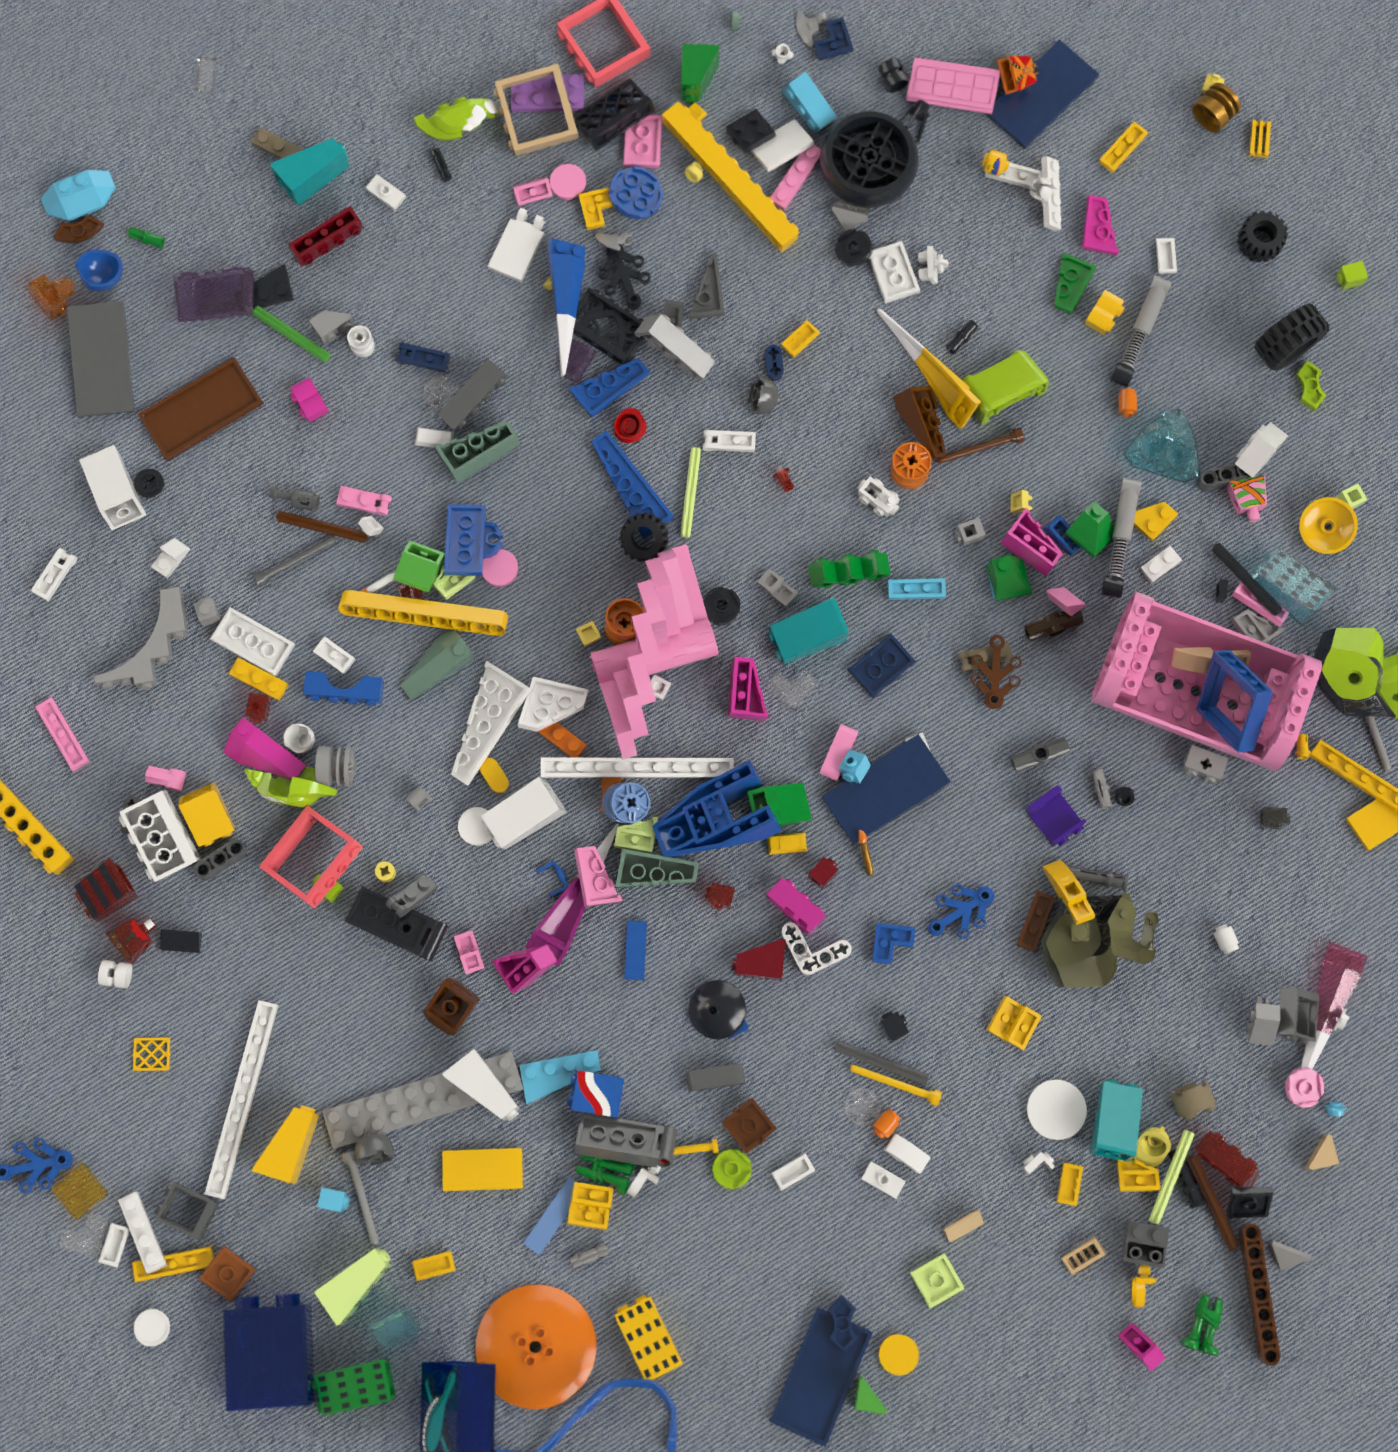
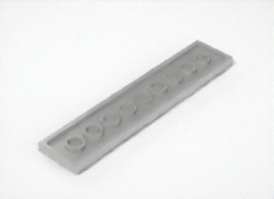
(410, 1104)

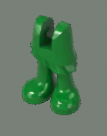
(597, 1174)
(1212, 1318)

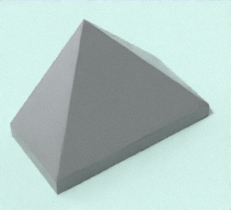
(849, 214)
(1287, 1256)

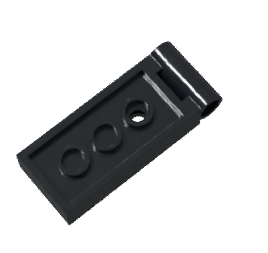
(374, 917)

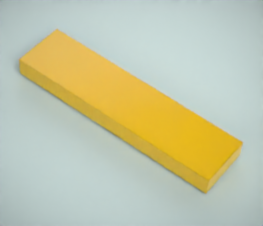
(176, 1264)

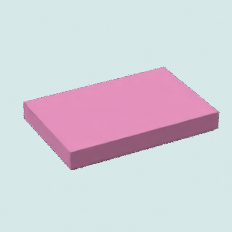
(643, 143)

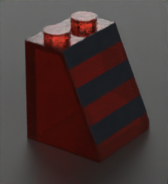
(105, 890)

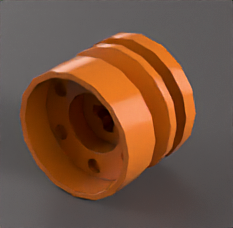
(912, 475)
(621, 613)

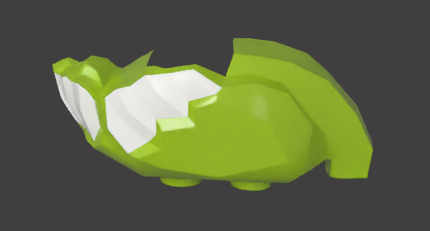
(451, 120)
(294, 792)

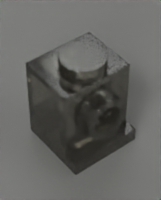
(1273, 817)

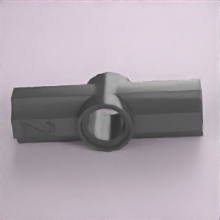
(1029, 759)

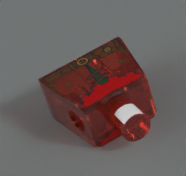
(132, 938)

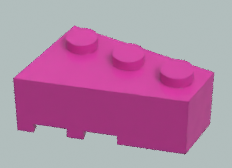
(1032, 544)
(524, 966)

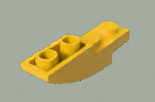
(1069, 890)

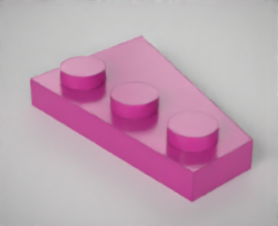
(1097, 227)

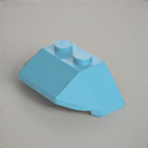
(78, 194)

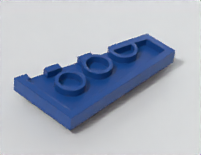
(603, 390)

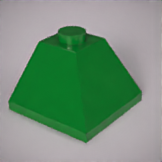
(1092, 529)
(1008, 577)

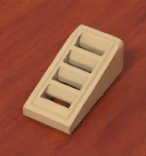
(1094, 1257)

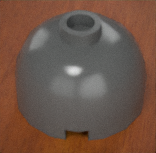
(763, 396)
(374, 1149)

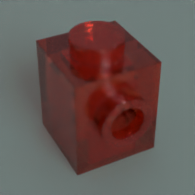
(258, 707)
(720, 896)

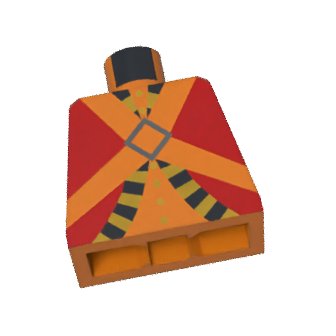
(1017, 72)

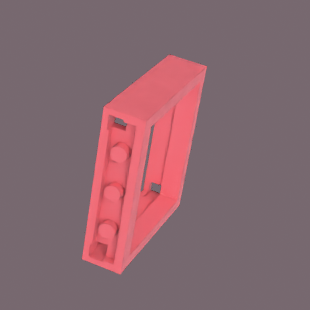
(617, 67)
(289, 843)

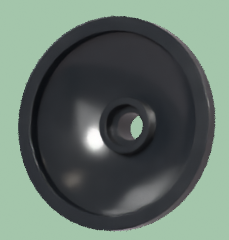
(729, 1006)

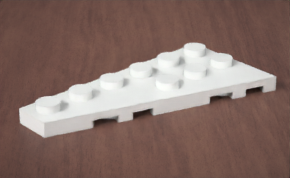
(490, 715)

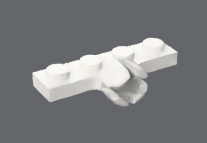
(1048, 192)

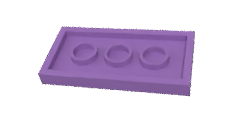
(543, 94)

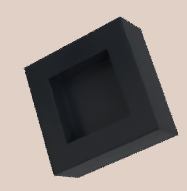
(1221, 591)

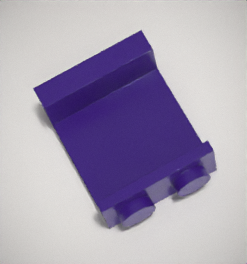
(1055, 817)

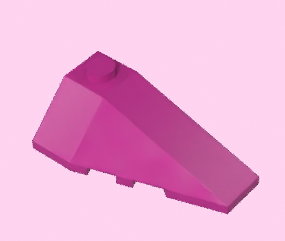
(255, 749)

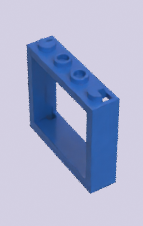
(1227, 662)

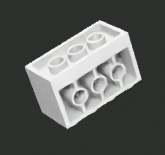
(171, 830)

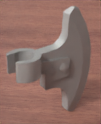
(808, 27)
(613, 241)

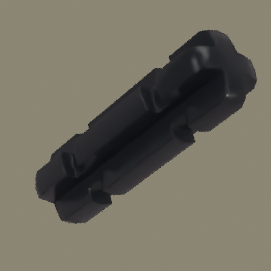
(441, 165)

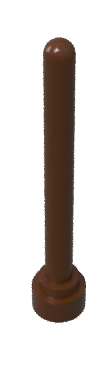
(1014, 436)

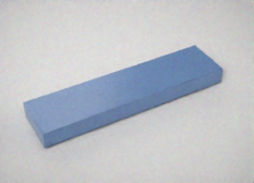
(550, 1219)

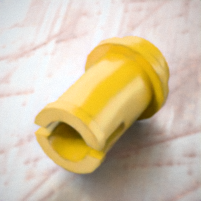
(1302, 747)

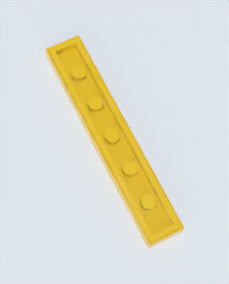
(1356, 774)

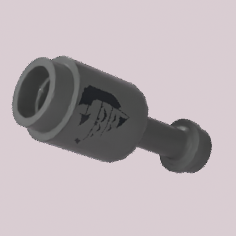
(299, 498)

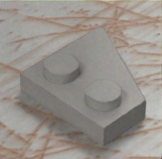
(1255, 627)

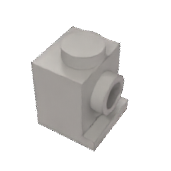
(974, 527)

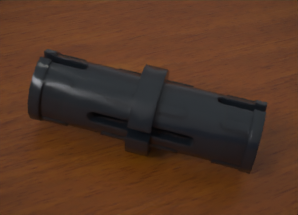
(962, 337)

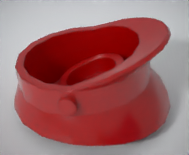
(629, 426)

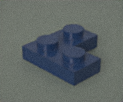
(837, 44)

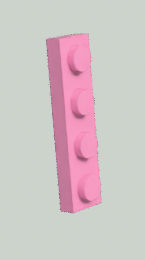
(795, 177)

